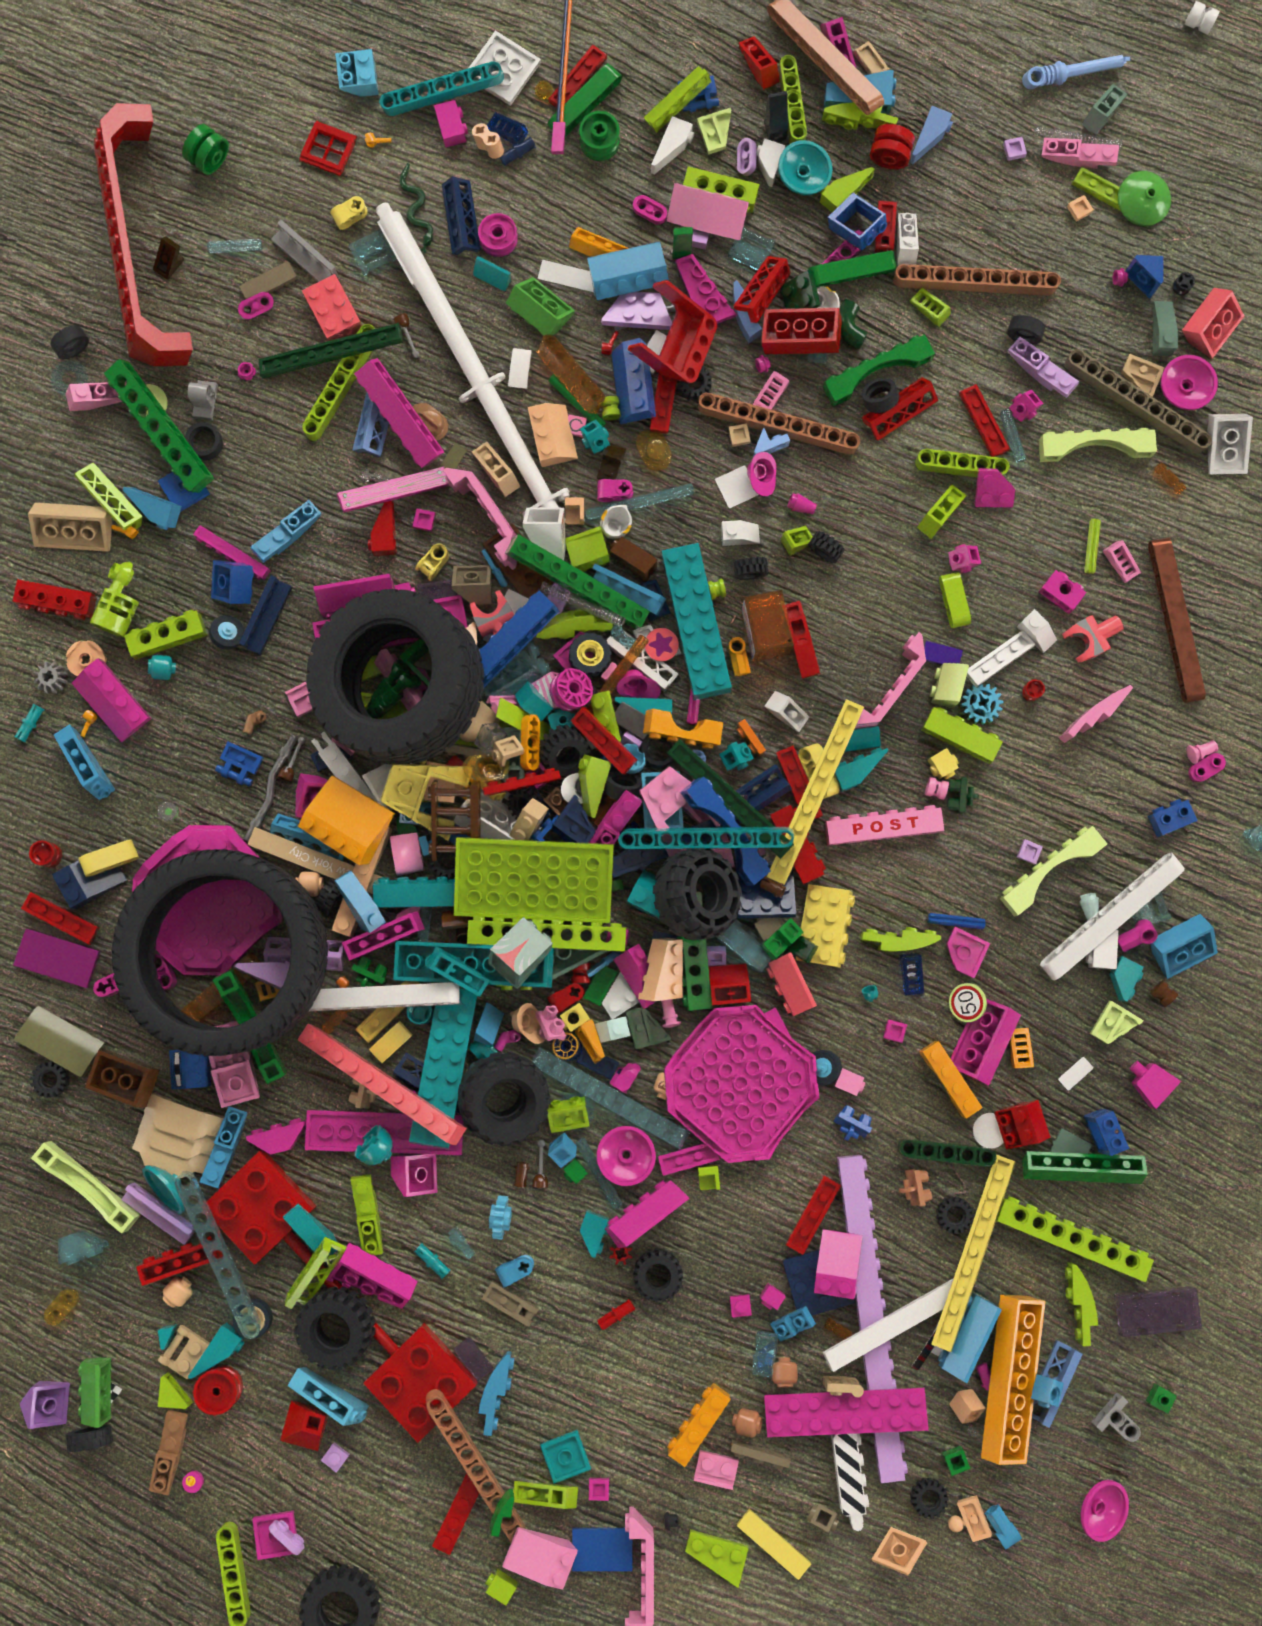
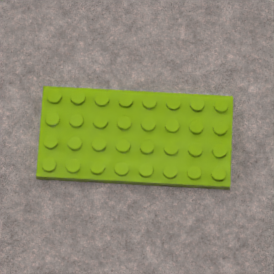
(533, 879)

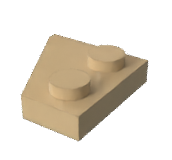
(1142, 373)

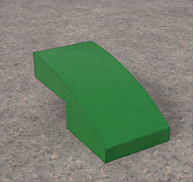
(782, 938)
(503, 1509)

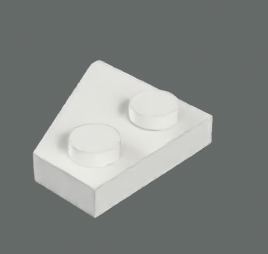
(619, 997)

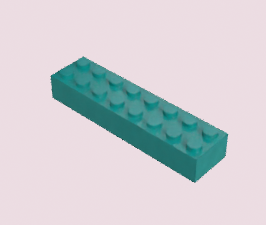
(696, 621)
(412, 966)
(445, 1062)

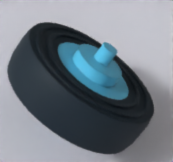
(226, 632)
(828, 1067)

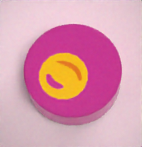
(193, 1481)

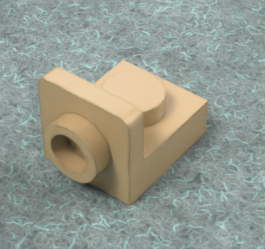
(506, 749)

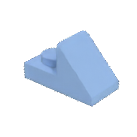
(776, 443)

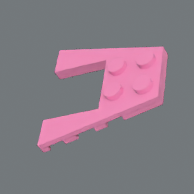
(664, 798)

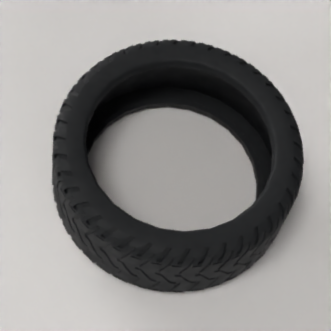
(136, 944)

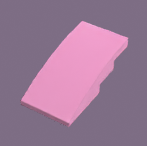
(707, 211)
(1098, 713)
(234, 1076)

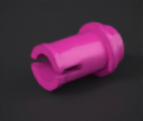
(984, 1374)

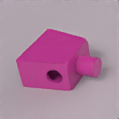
(1153, 1083)

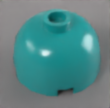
(375, 1147)

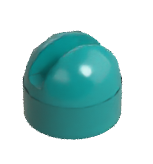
(870, 992)

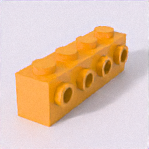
(698, 1425)

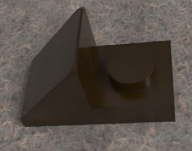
(167, 258)
(611, 462)

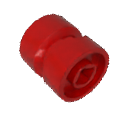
(45, 854)

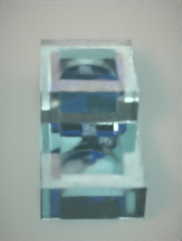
(765, 1353)

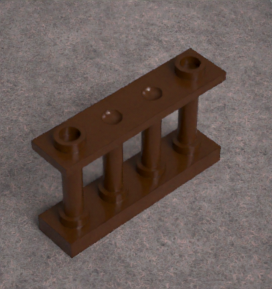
(472, 811)

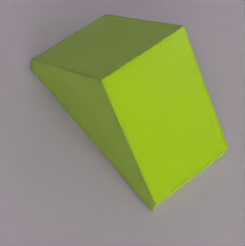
(796, 539)
(172, 1394)

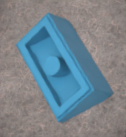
(488, 1025)

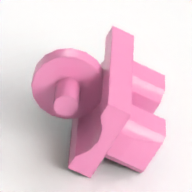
(550, 1025)

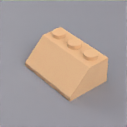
(552, 434)

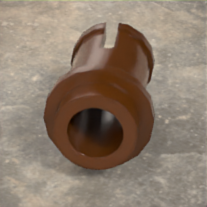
(773, 887)
(521, 1174)

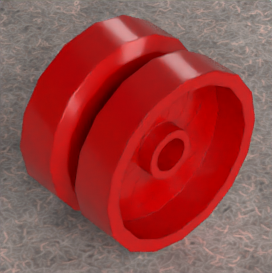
(892, 146)
(206, 1390)

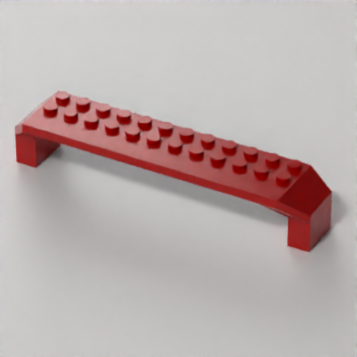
(143, 339)

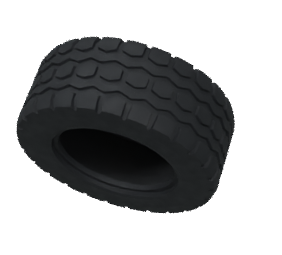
(348, 646)

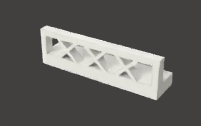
(640, 665)

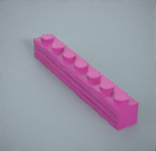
(230, 552)

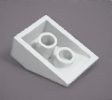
(1229, 443)

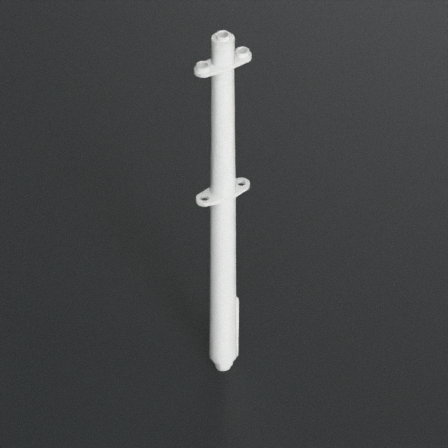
(483, 387)

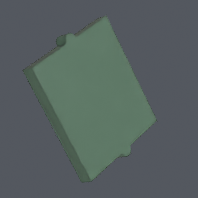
(1069, 1143)

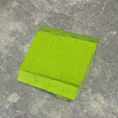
(587, 549)

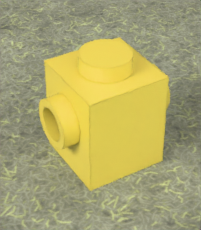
(943, 764)

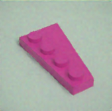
(702, 289)

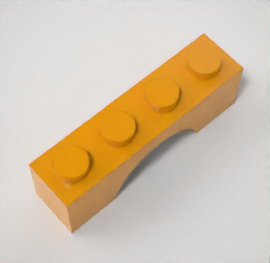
(661, 724)
(948, 1074)

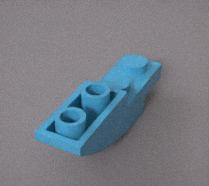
(287, 532)
(224, 1148)
(496, 1385)

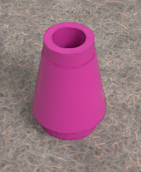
(801, 504)

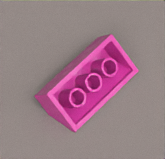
(336, 595)
(111, 699)
(985, 1042)
(646, 1213)

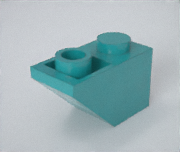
(1125, 978)
(593, 1231)

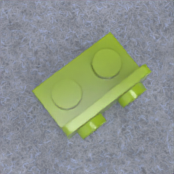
(568, 1114)

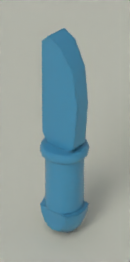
(496, 571)
(605, 962)

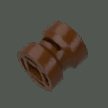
(1164, 993)

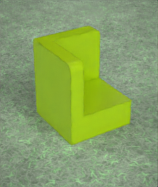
(708, 1177)

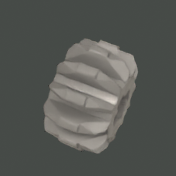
(48, 671)

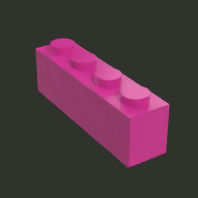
(383, 935)

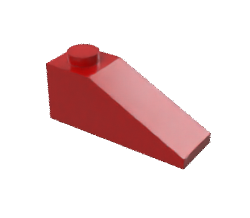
(760, 62)
(383, 532)

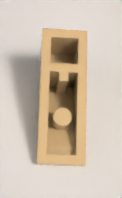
(496, 469)

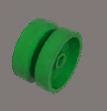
(599, 135)
(205, 149)

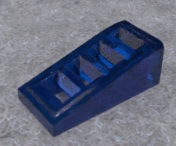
(516, 136)
(905, 974)

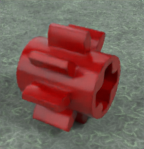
(623, 1257)

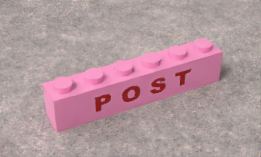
(884, 826)

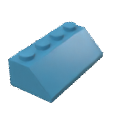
(627, 270)
(971, 1338)

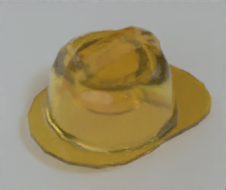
(653, 450)
(484, 768)

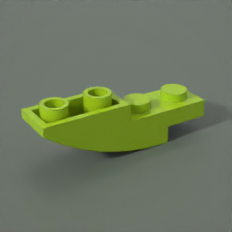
(850, 116)
(566, 623)
(908, 939)
(367, 1214)
(1080, 1294)

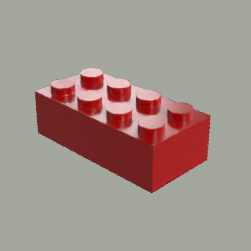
(801, 331)

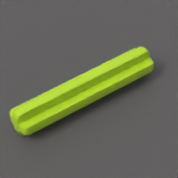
(1092, 546)

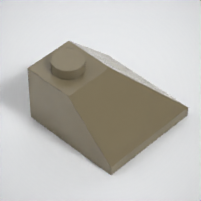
(473, 583)

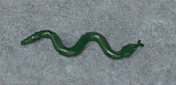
(414, 207)

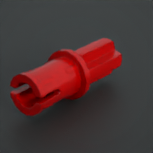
(616, 1314)

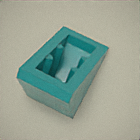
(533, 701)

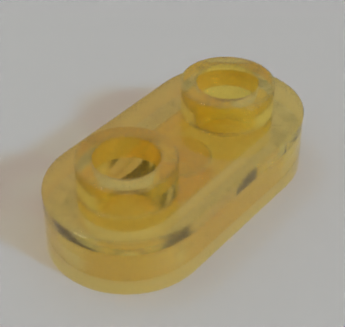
(61, 1305)

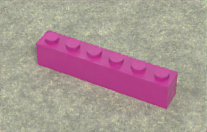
(398, 412)

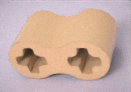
(488, 141)

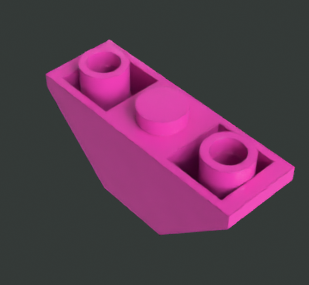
(279, 1137)

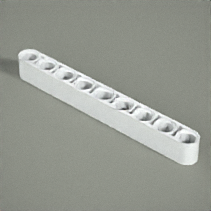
(1112, 916)
(386, 996)

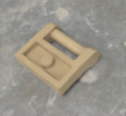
(190, 1354)
(840, 1384)

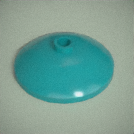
(806, 158)
(164, 1187)

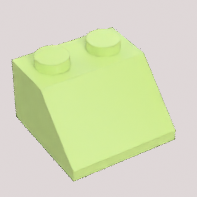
(949, 684)

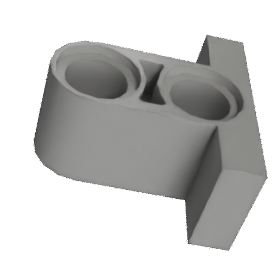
(203, 398)
(1120, 1424)

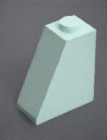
(612, 1029)

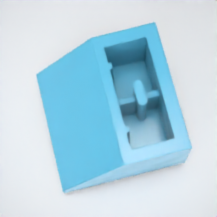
(357, 72)

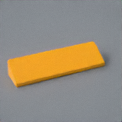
(592, 244)

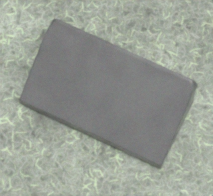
(630, 719)

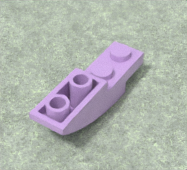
(1041, 369)

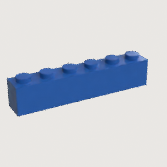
(516, 634)

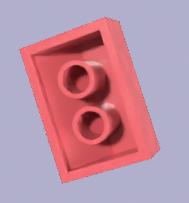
(1213, 321)
(790, 984)

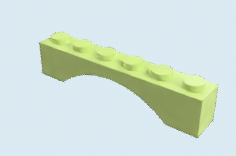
(1135, 443)
(1022, 895)
(64, 1167)

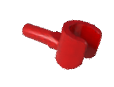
(607, 347)

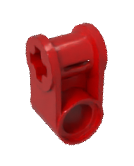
(563, 999)

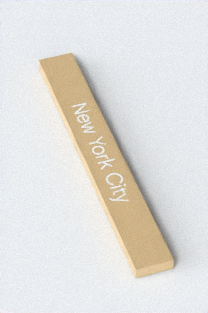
(301, 855)

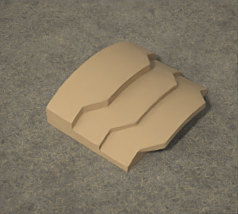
(176, 1136)

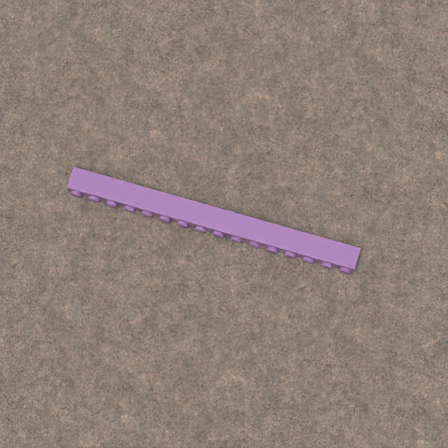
(870, 1306)

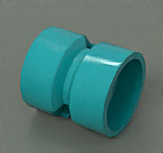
(420, 1014)

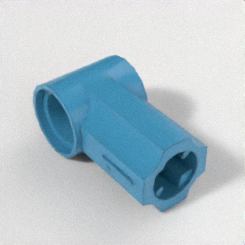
(1004, 1529)

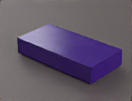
(941, 654)

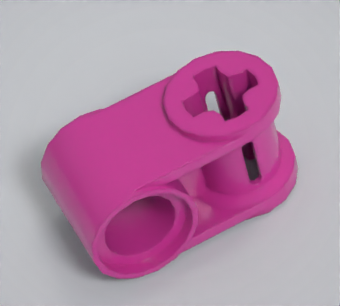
(611, 490)

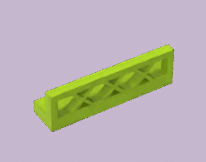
(678, 99)
(110, 493)
(311, 1270)

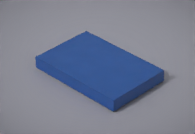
(602, 1549)

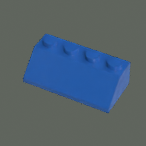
(632, 384)

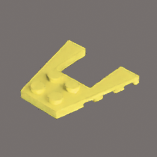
(407, 787)

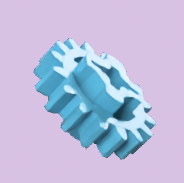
(985, 710)
(500, 1217)

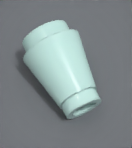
(1089, 904)

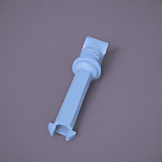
(1060, 71)

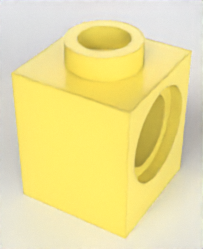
(583, 1017)

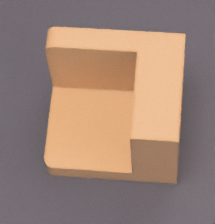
(574, 511)
(967, 1406)

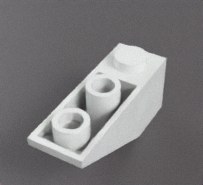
(907, 239)

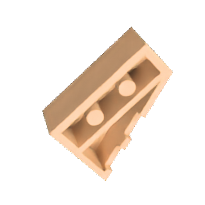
(665, 970)

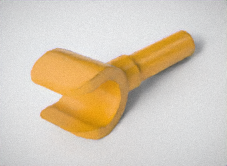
(371, 141)
(129, 532)
(91, 717)

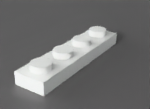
(999, 658)

